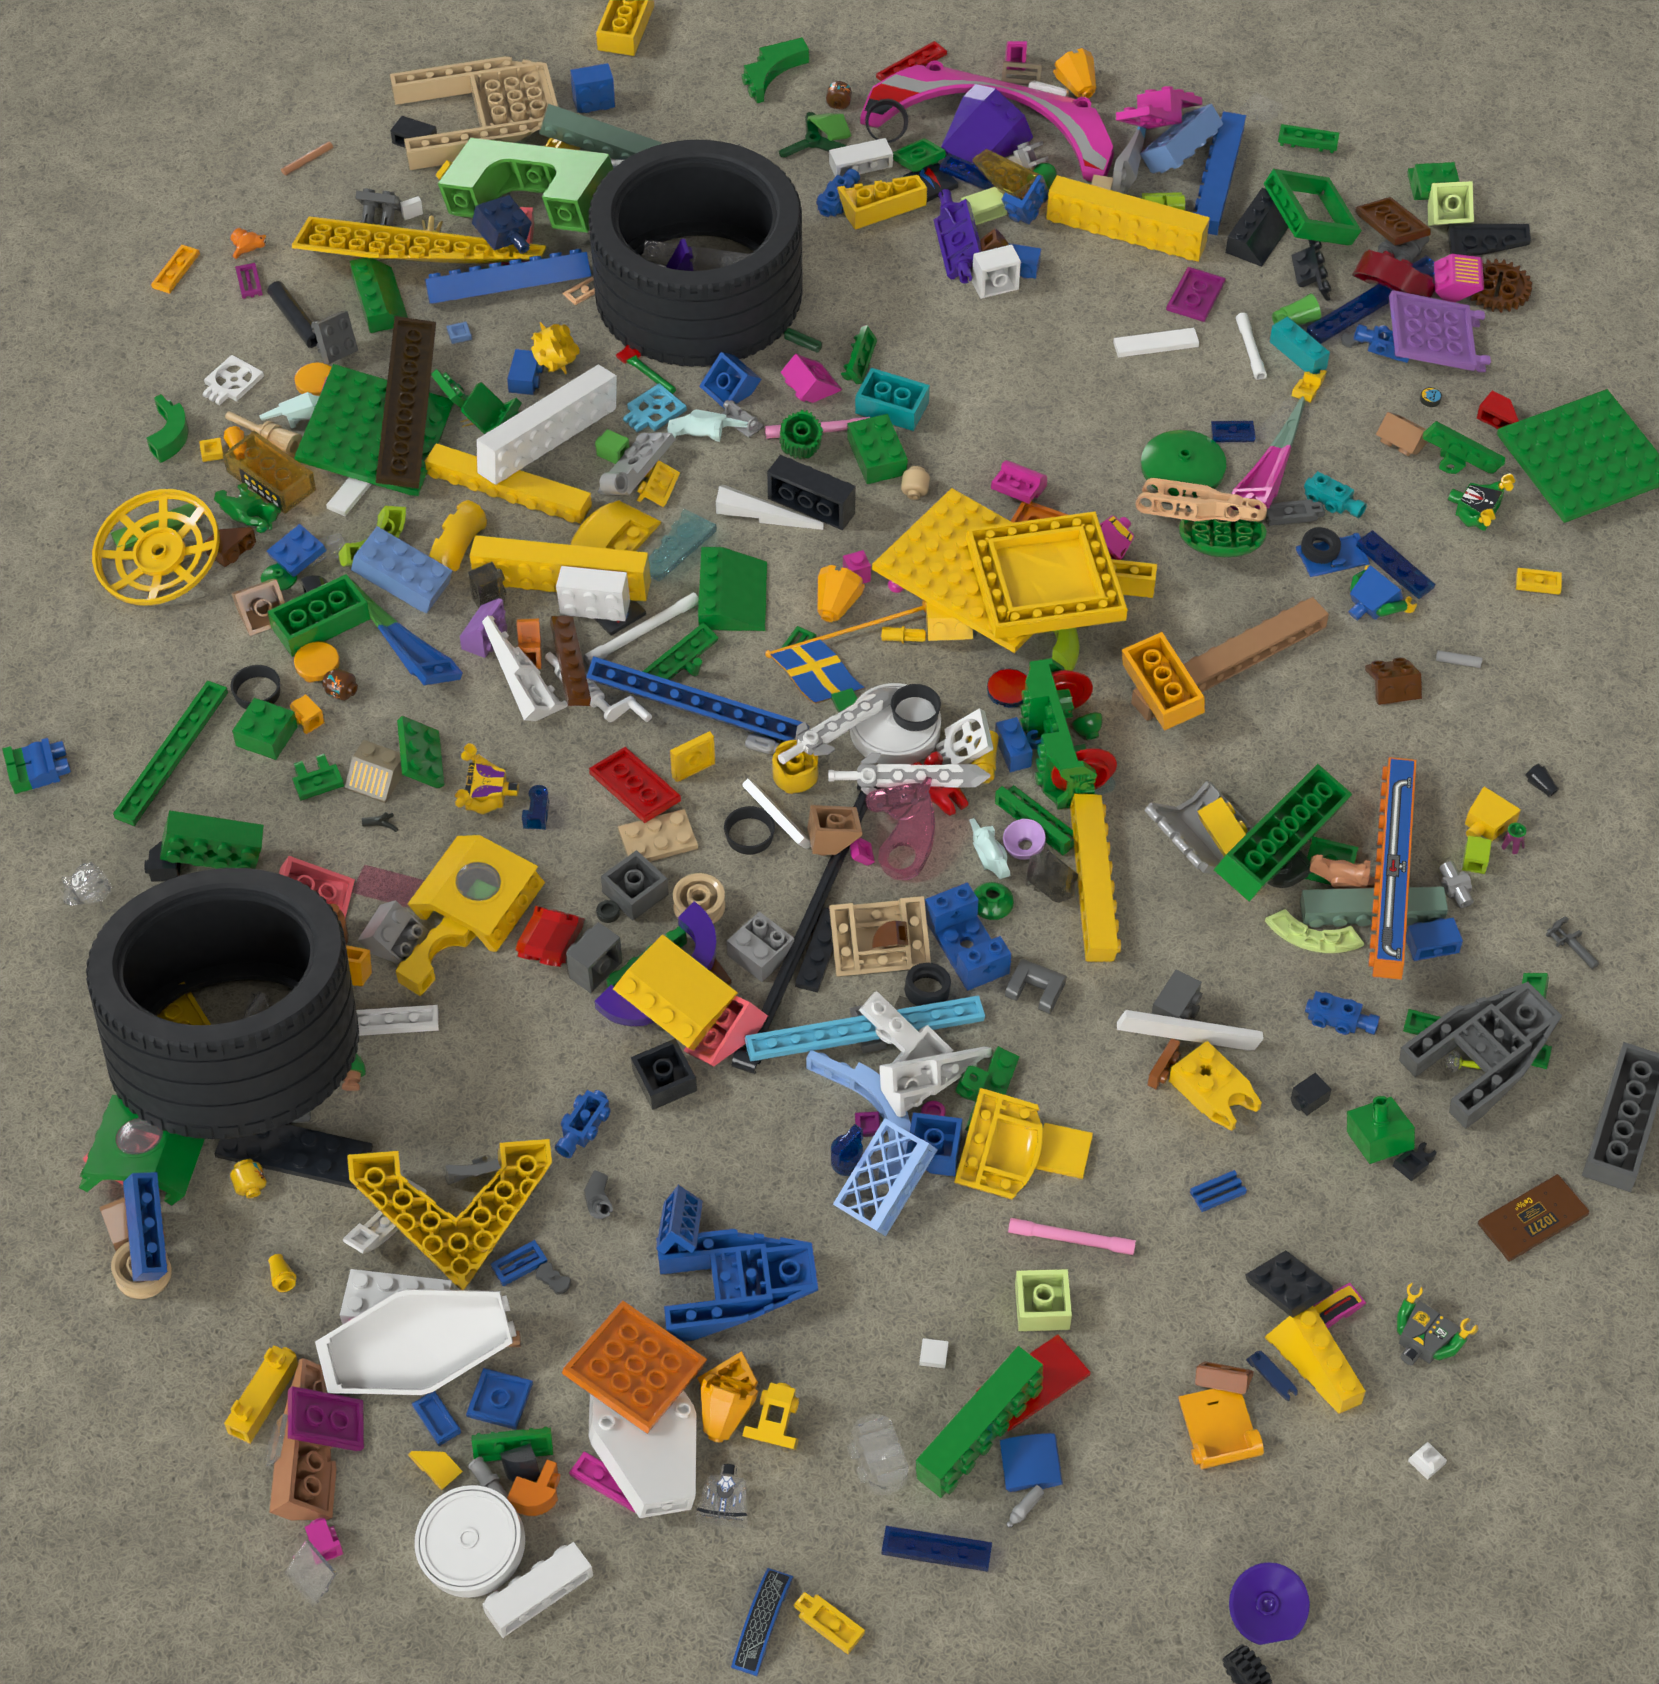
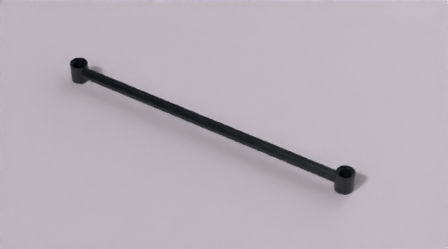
(741, 1057)

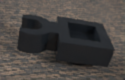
(1414, 1163)

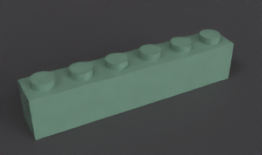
(592, 134)
(1355, 906)

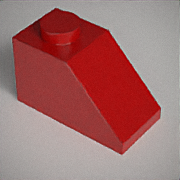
(1497, 411)

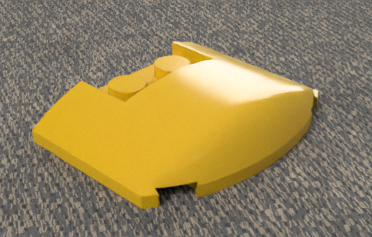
(615, 527)
(1000, 1145)

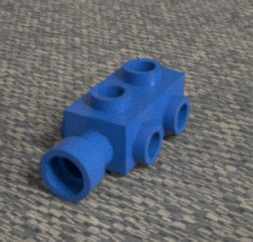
(830, 202)
(1379, 339)
(1339, 1013)
(582, 1120)

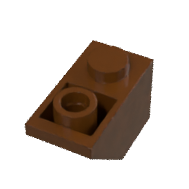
(233, 544)

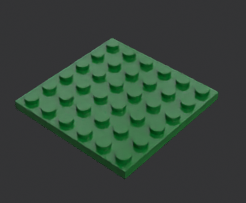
(348, 427)
(1584, 455)

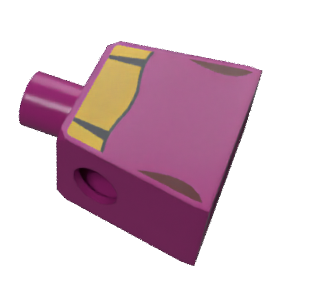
(1117, 536)

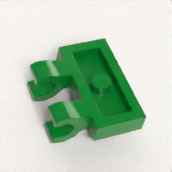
(318, 781)

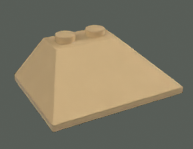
(854, 932)

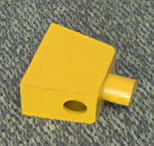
(1490, 815)

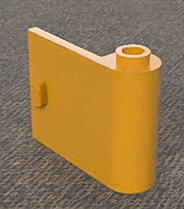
(1219, 1428)

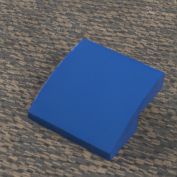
(1031, 1462)

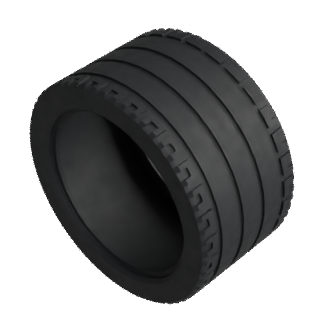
(697, 192)
(237, 1073)

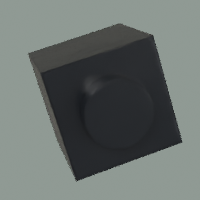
(1310, 1094)

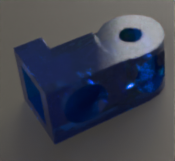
(537, 814)

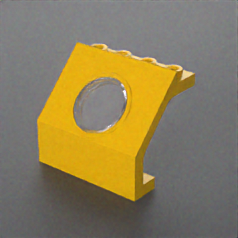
(479, 888)

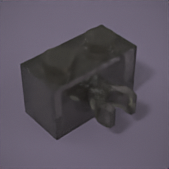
(486, 584)
(1051, 876)

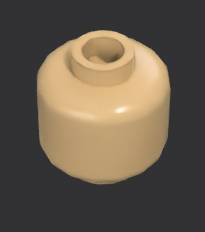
(915, 482)

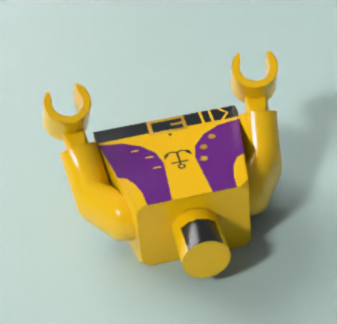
(484, 784)

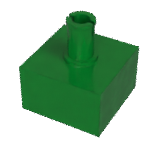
(1380, 1129)

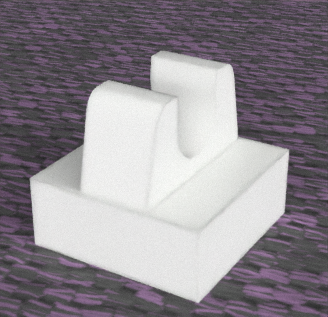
(1427, 1460)

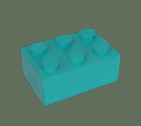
(892, 395)

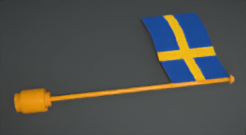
(817, 668)

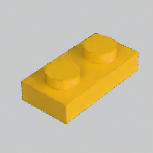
(1538, 581)

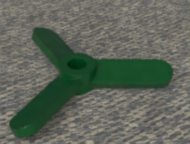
(812, 139)

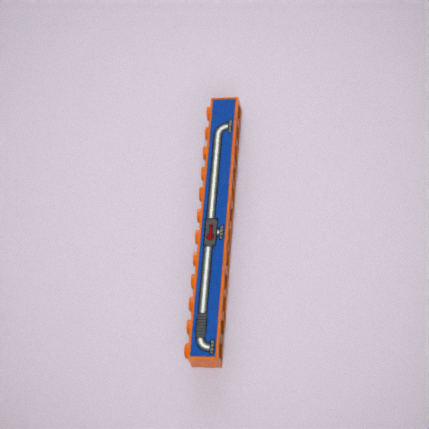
(1393, 869)

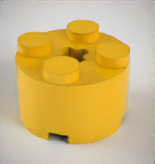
(796, 774)

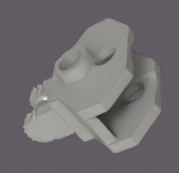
(1026, 157)

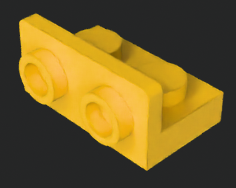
(658, 484)

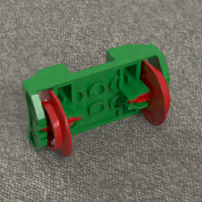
(1061, 767)

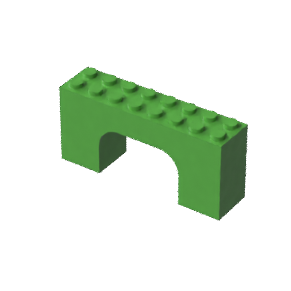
(493, 168)

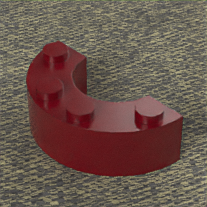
(1393, 273)

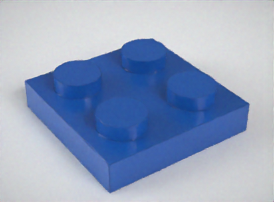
(296, 550)

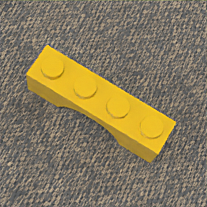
(416, 971)

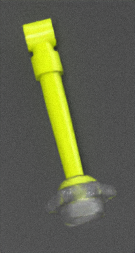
(1455, 1062)

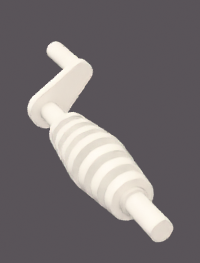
(597, 698)

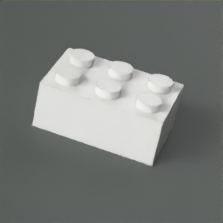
(593, 593)

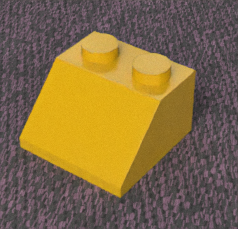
(945, 627)

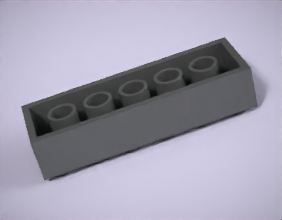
(1625, 1119)

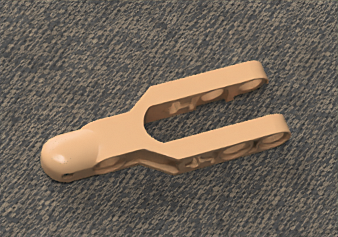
(1207, 506)

